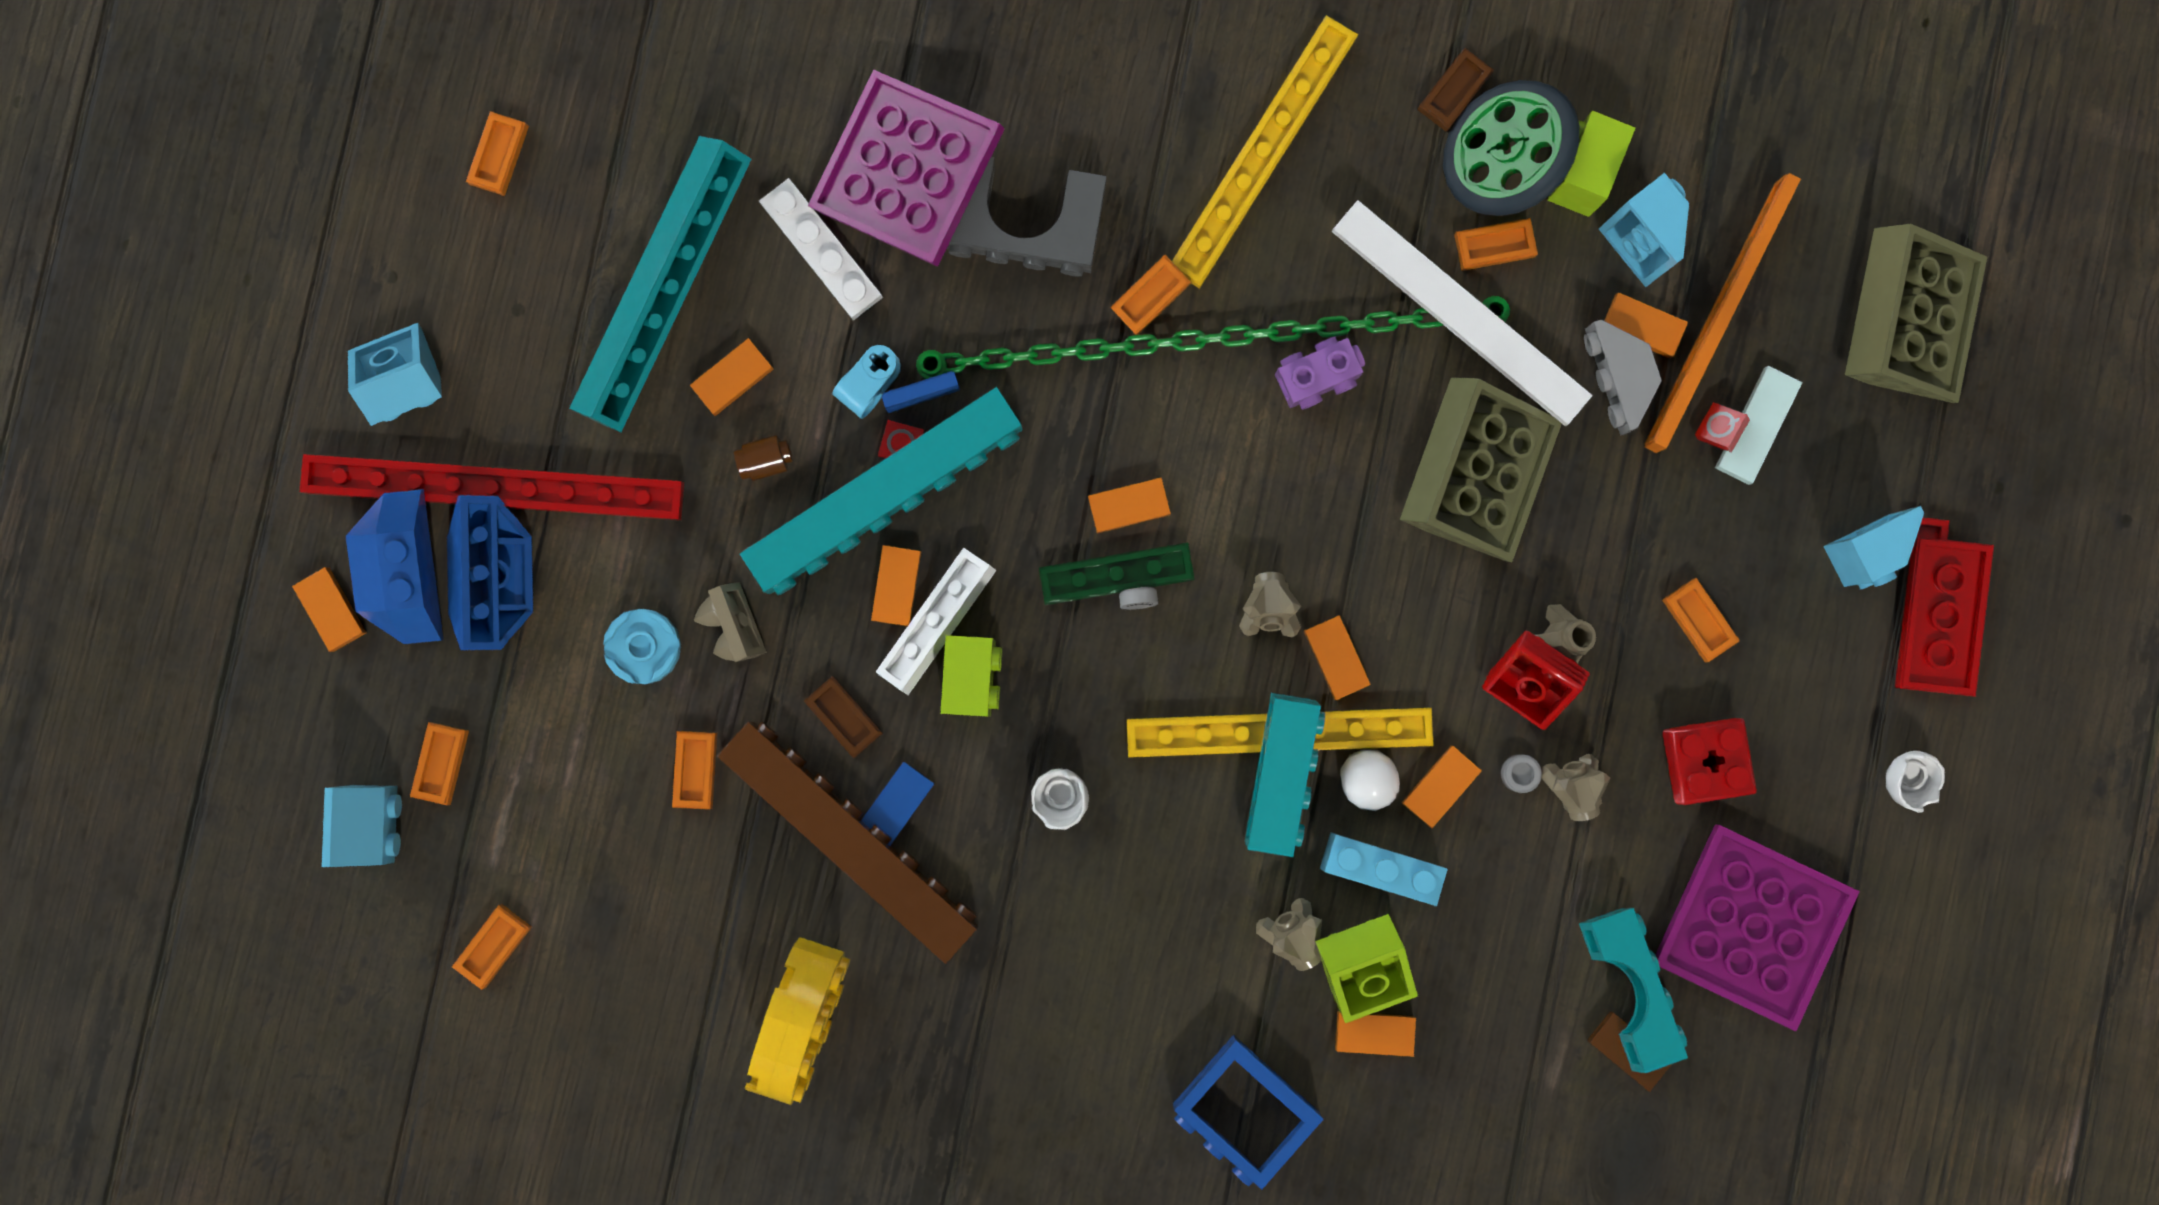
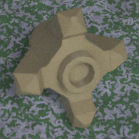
(1271, 607)
(1567, 633)
(1578, 786)
(1294, 935)

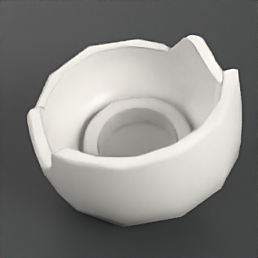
(1369, 779)
(1915, 780)
(1060, 798)

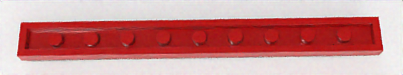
(514, 487)

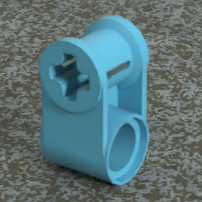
(864, 384)

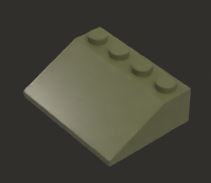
(1916, 313)
(1481, 468)

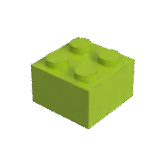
(1596, 164)
(970, 675)
(1367, 968)

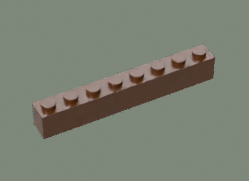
(847, 841)

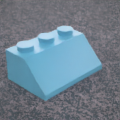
(1650, 229)

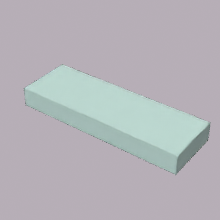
(1766, 412)

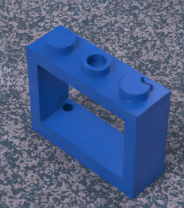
(1218, 1144)

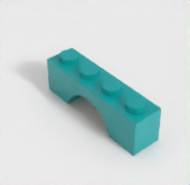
(1651, 1035)

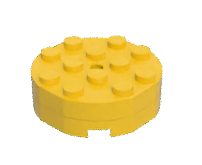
(797, 1022)

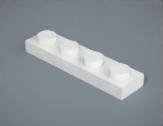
(821, 249)
(935, 620)

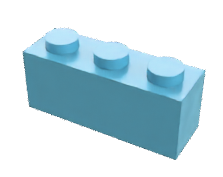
(1383, 869)

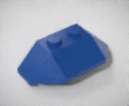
(395, 568)
(487, 573)

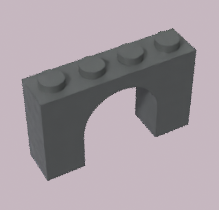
(1065, 245)

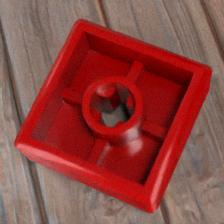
(1535, 680)
(1730, 775)

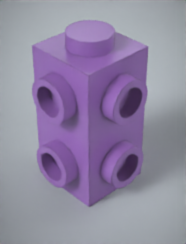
(1331, 367)

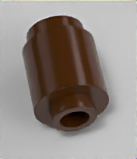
(763, 458)

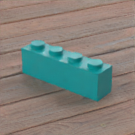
(1283, 775)

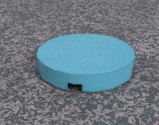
(641, 646)

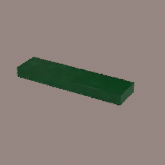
(1116, 573)

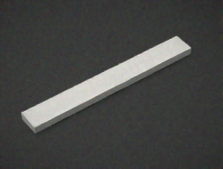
(1462, 313)

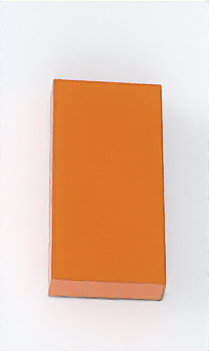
(497, 153)
(1496, 244)
(1151, 295)
(1647, 324)
(731, 377)
(1129, 505)
(896, 585)
(329, 609)
(1700, 620)
(1337, 657)
(439, 763)
(694, 770)
(1441, 786)
(491, 946)
(1377, 1035)

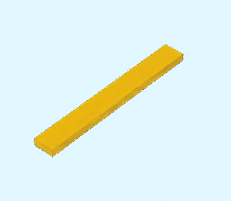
(1263, 150)
(1245, 732)

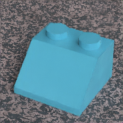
(393, 375)
(1876, 550)
(360, 825)

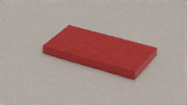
(1944, 616)

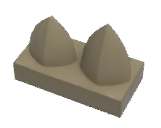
(731, 611)

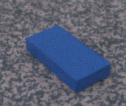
(920, 392)
(898, 801)

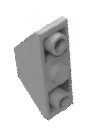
(1624, 372)

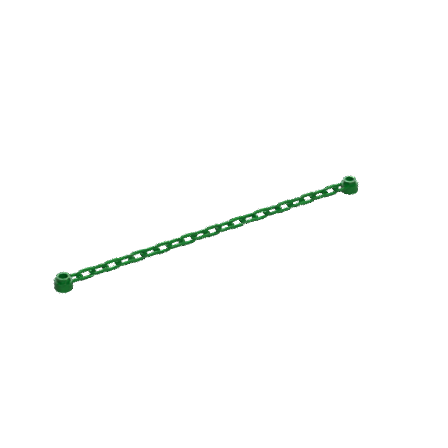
(1175, 341)

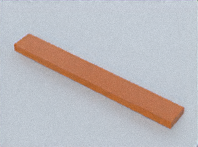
(1721, 313)

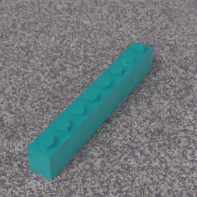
(660, 283)
(882, 492)

